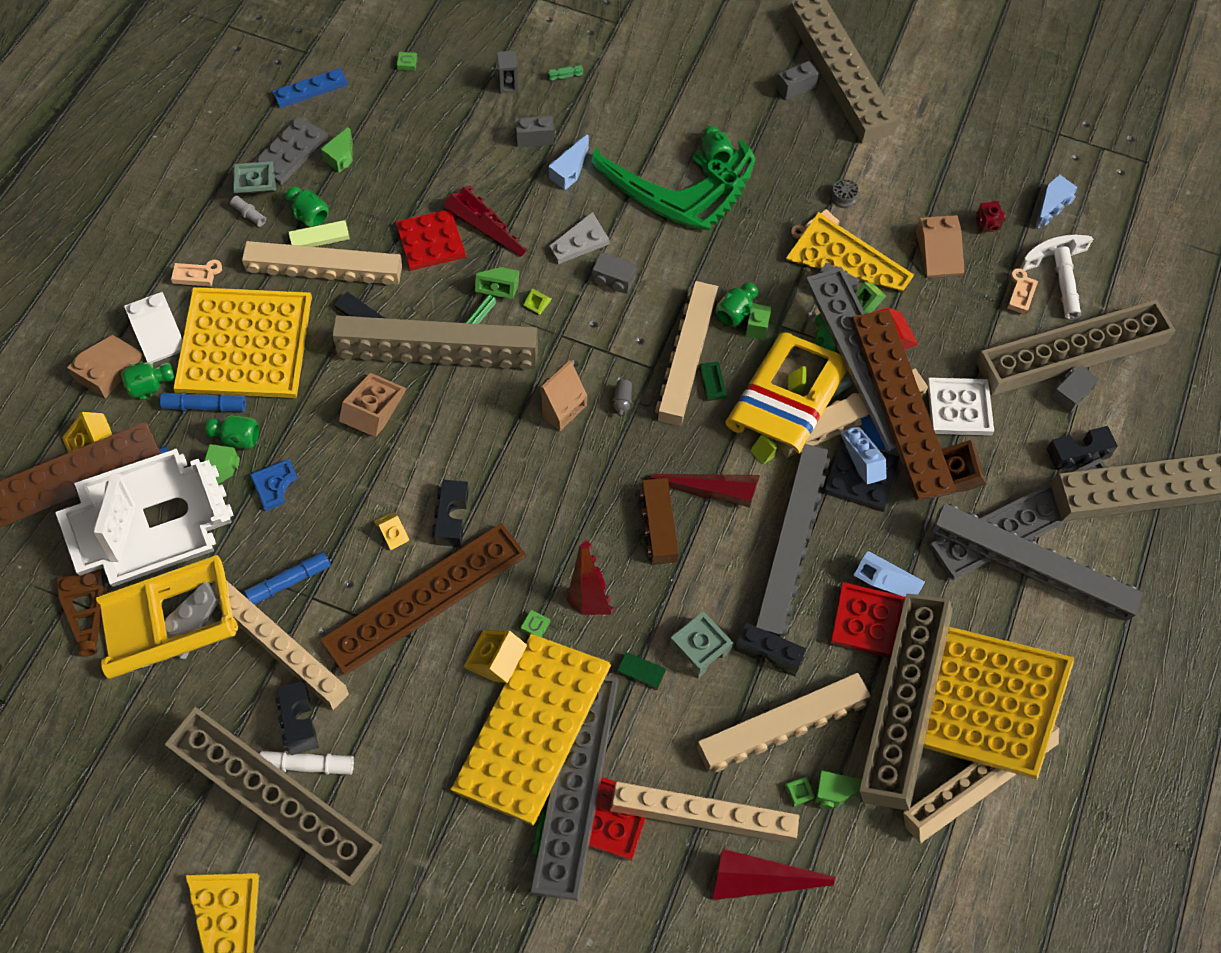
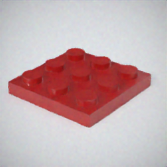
(430, 239)
(867, 619)
(614, 831)

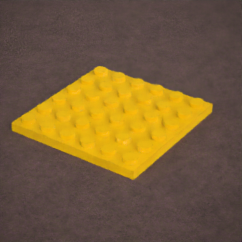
(243, 342)
(996, 702)

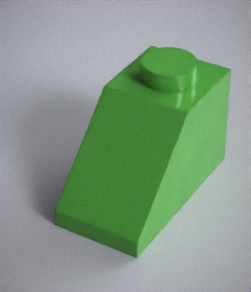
(339, 151)
(498, 282)
(869, 296)
(758, 321)
(225, 460)
(835, 789)

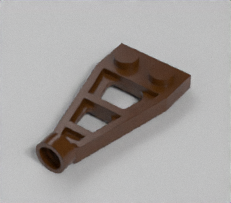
(79, 586)

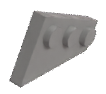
(579, 240)
(192, 612)

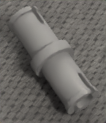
(248, 211)

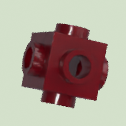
(990, 216)

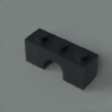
(1067, 453)
(452, 496)
(784, 653)
(299, 733)

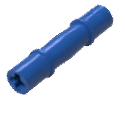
(203, 402)
(287, 578)

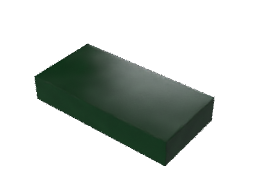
(712, 381)
(641, 671)

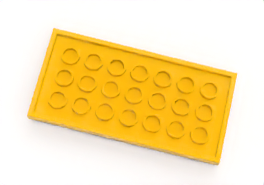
(531, 729)

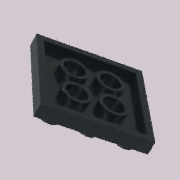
(847, 484)

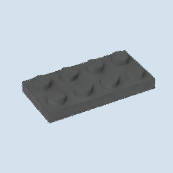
(292, 148)

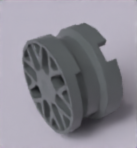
(845, 195)

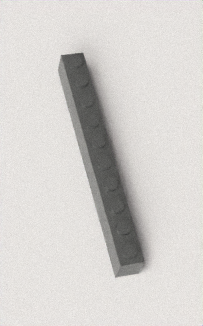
(792, 539)
(1037, 562)

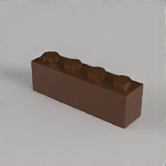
(659, 521)

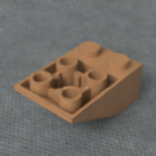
(562, 396)

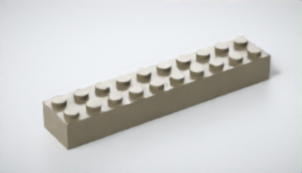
(843, 69)
(435, 342)
(1075, 345)
(1138, 487)
(906, 702)
(274, 796)

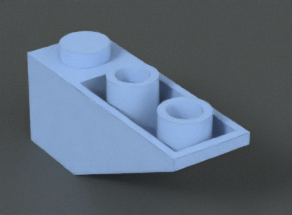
(568, 166)
(1057, 195)
(865, 455)
(887, 576)

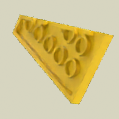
(832, 244)
(225, 911)

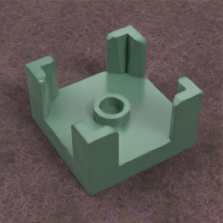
(701, 643)

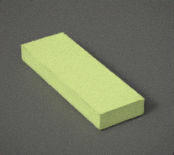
(320, 234)

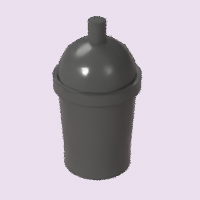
(622, 397)

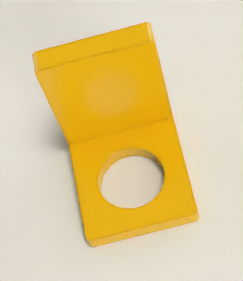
(392, 530)

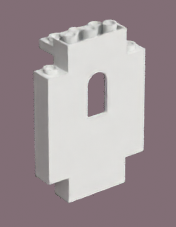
(148, 548)

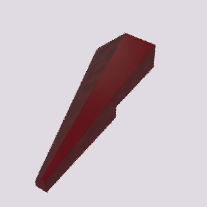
(475, 212)
(731, 488)
(588, 586)
(748, 876)

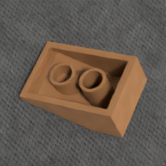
(941, 246)
(102, 364)
(371, 404)

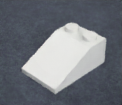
(155, 327)

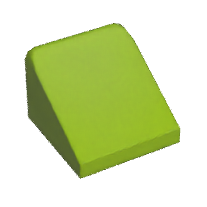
(536, 301)
(797, 380)
(764, 449)

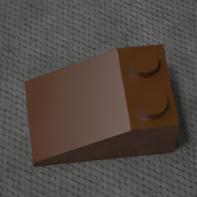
(964, 466)

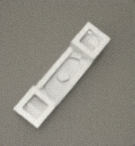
(1075, 243)

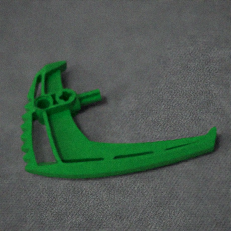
(720, 180)

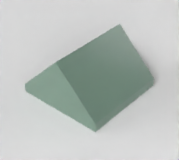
(254, 177)

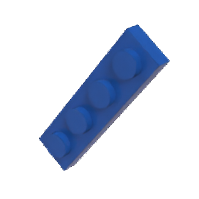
(310, 88)

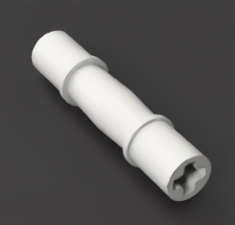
(1067, 283)
(310, 762)

